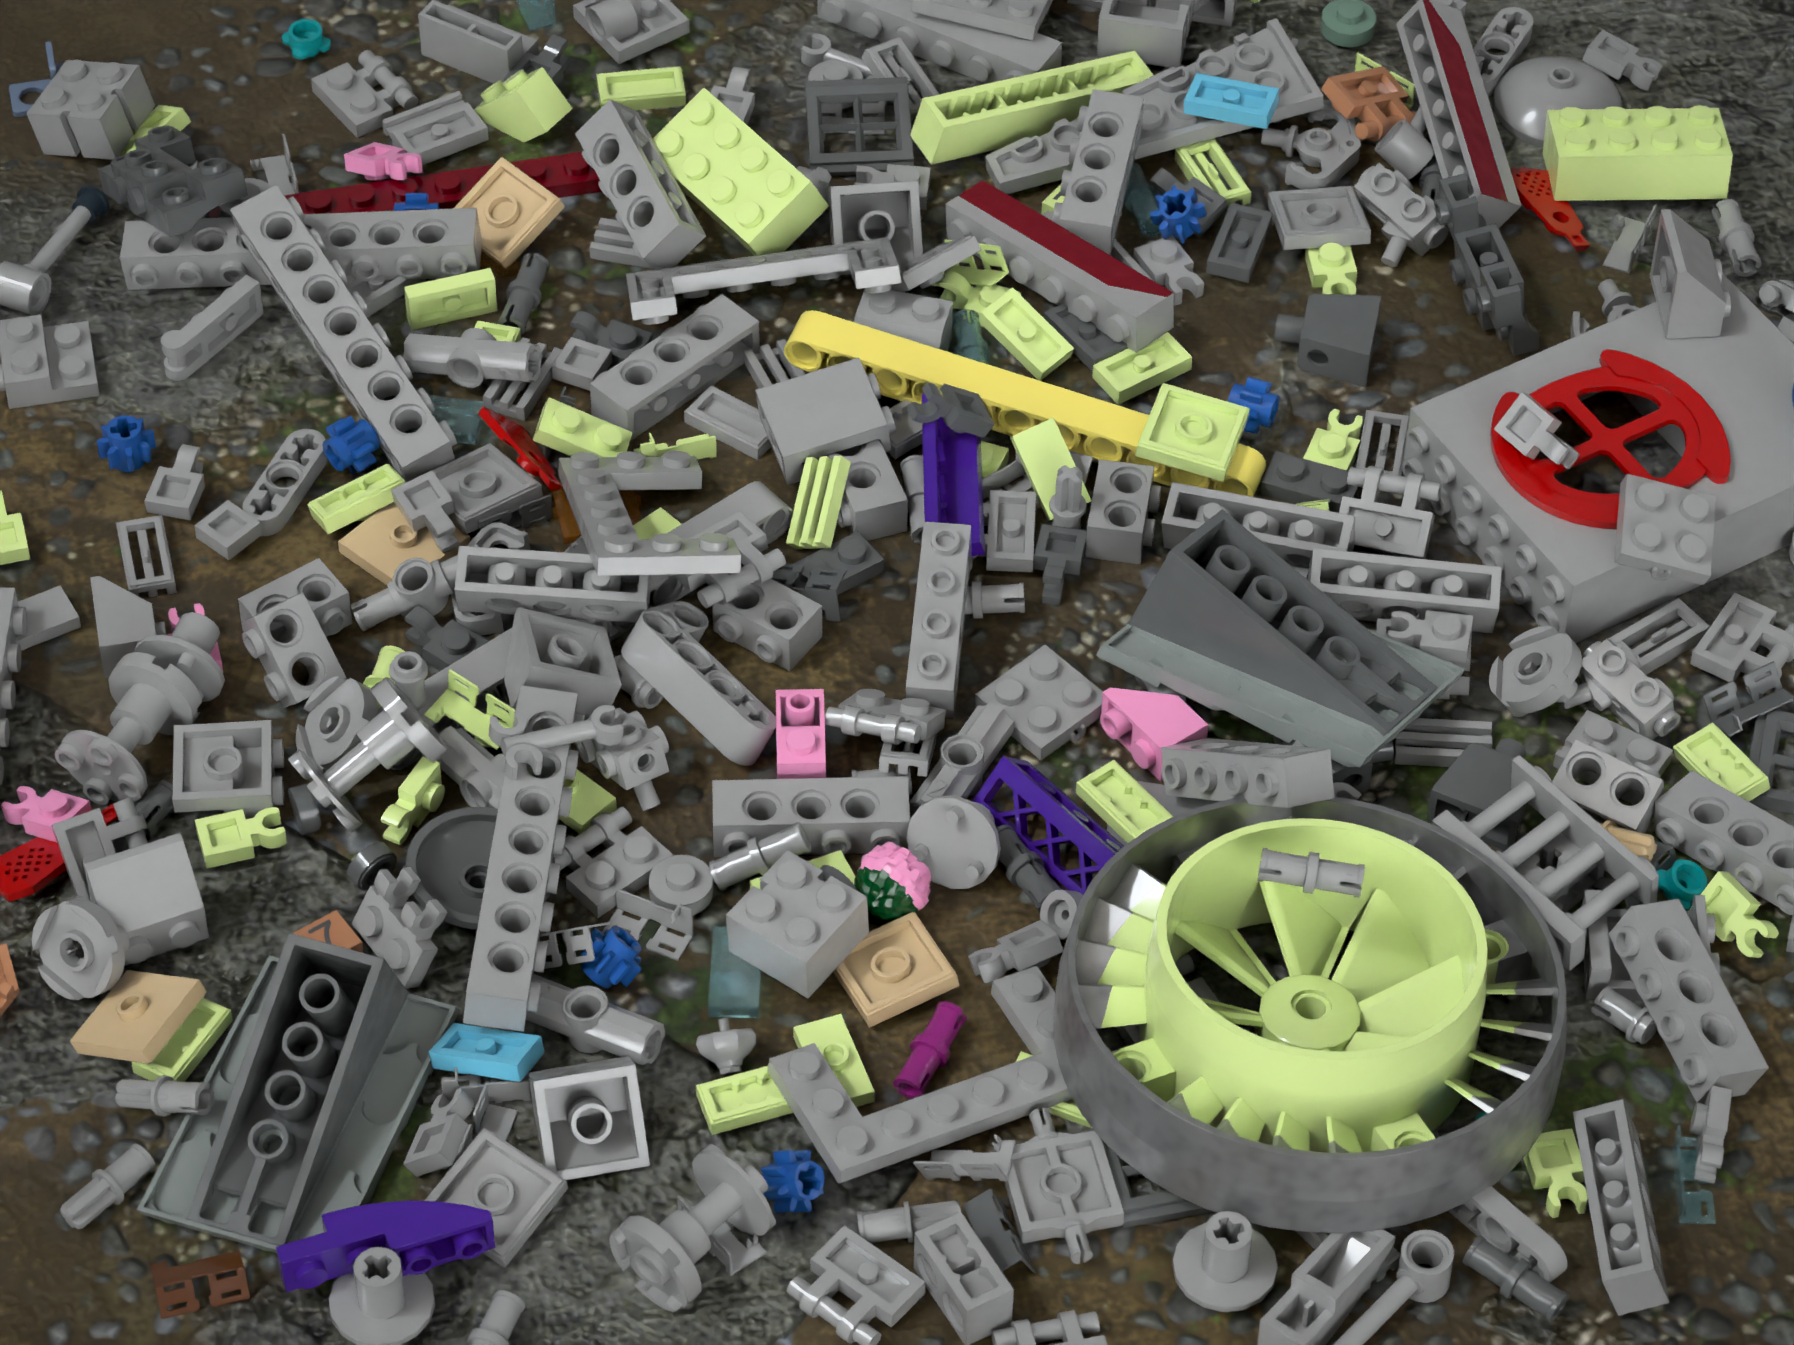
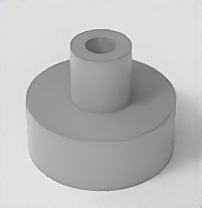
(1059, 911)

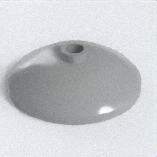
(1549, 84)

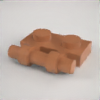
(1366, 96)

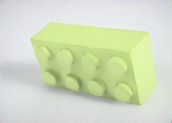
(1637, 153)
(738, 176)

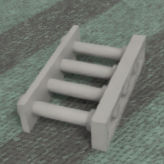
(1563, 816)

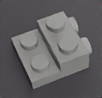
(46, 362)
(227, 767)

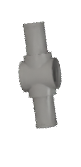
(413, 585)

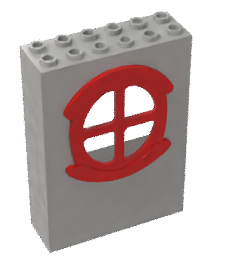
(1709, 397)

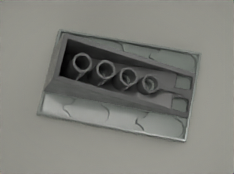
(1273, 649)
(302, 1099)

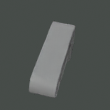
(671, 659)

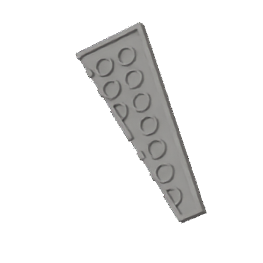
(1258, 59)

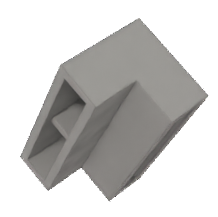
(471, 42)

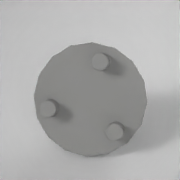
(190, 652)
(955, 841)
(1225, 1264)
(378, 1302)

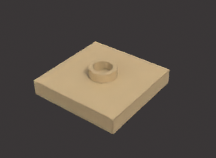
(510, 211)
(389, 540)
(895, 970)
(138, 1016)

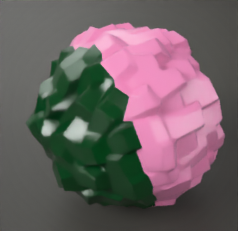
(893, 882)

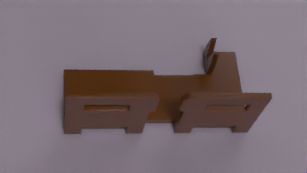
(185, 1273)

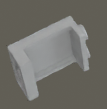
(823, 415)
(1604, 965)

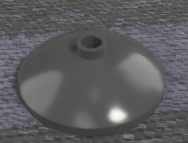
(453, 862)

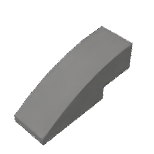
(1325, 1288)

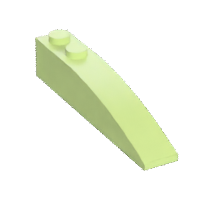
(1018, 107)

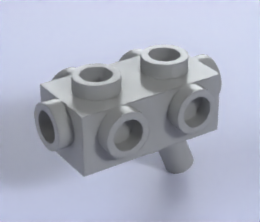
(1405, 215)
(1615, 682)
(634, 759)

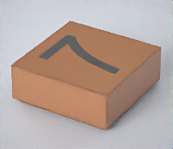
(332, 930)

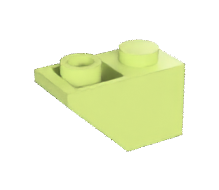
(523, 105)

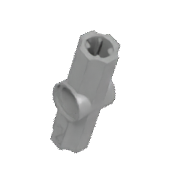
(472, 357)
(966, 756)
(472, 768)
(596, 1023)

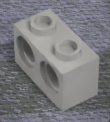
(1120, 512)
(321, 588)
(770, 622)
(303, 644)
(1616, 778)
(963, 1278)

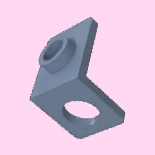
(18, 90)

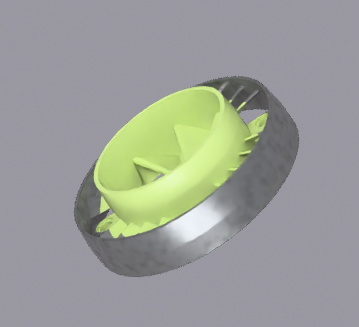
(1347, 1075)

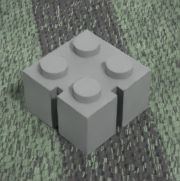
(1153, 32)
(94, 101)
(797, 924)

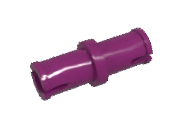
(930, 1050)

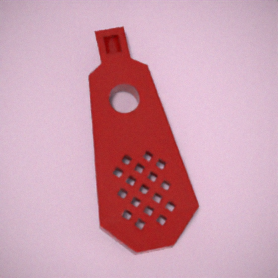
(1558, 216)
(516, 436)
(35, 864)

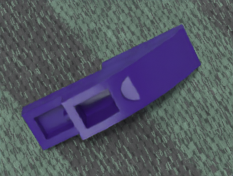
(417, 1231)

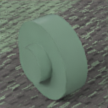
(1348, 23)

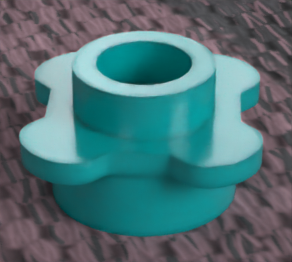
(306, 39)
(1682, 881)

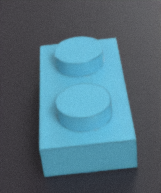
(1231, 101)
(486, 1052)

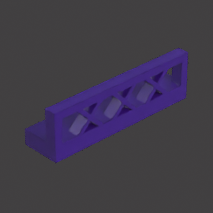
(953, 479)
(1060, 814)

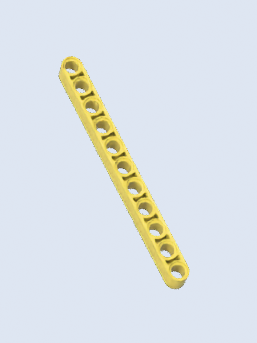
(1010, 398)

